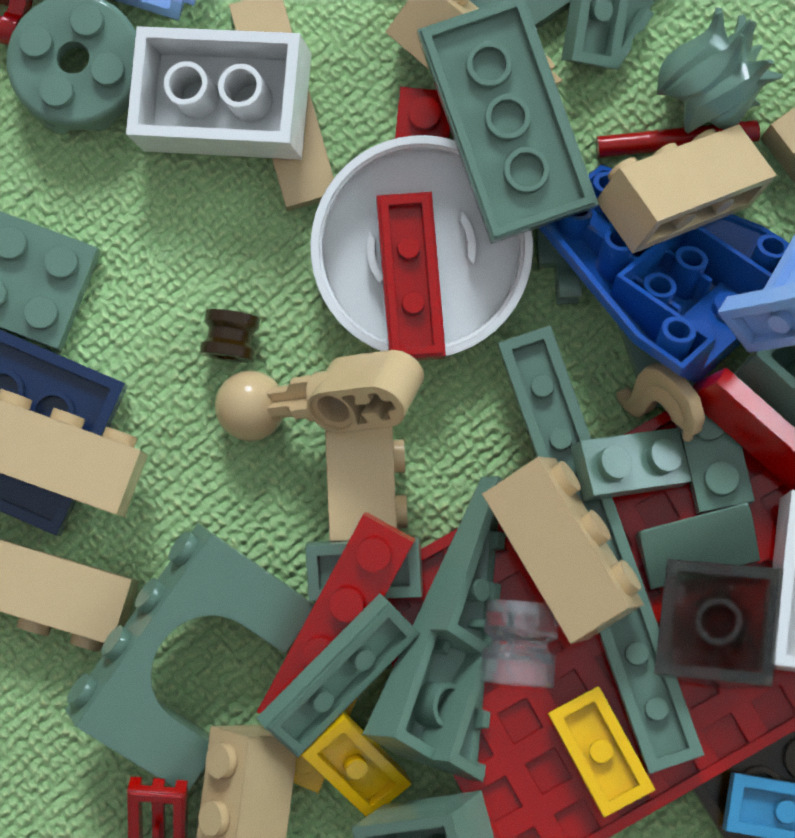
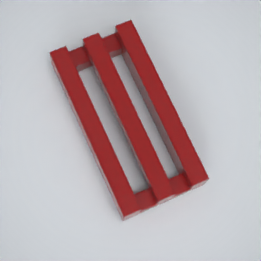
(158, 795)

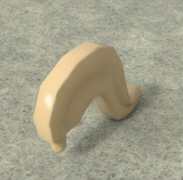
(673, 392)

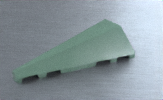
(435, 689)

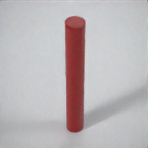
(654, 140)

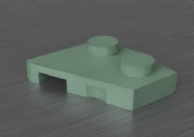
(603, 30)

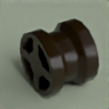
(229, 335)

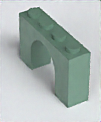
(200, 581)

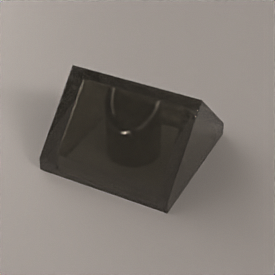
(719, 624)

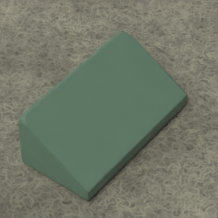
(713, 537)

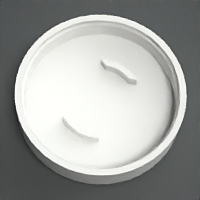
(476, 277)

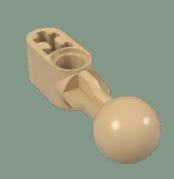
(347, 397)

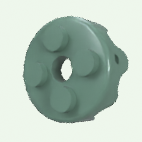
(72, 100)

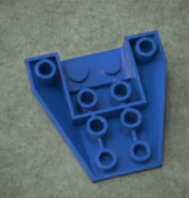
(670, 291)

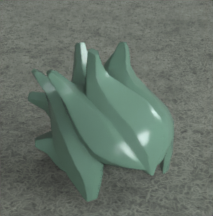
(716, 74)

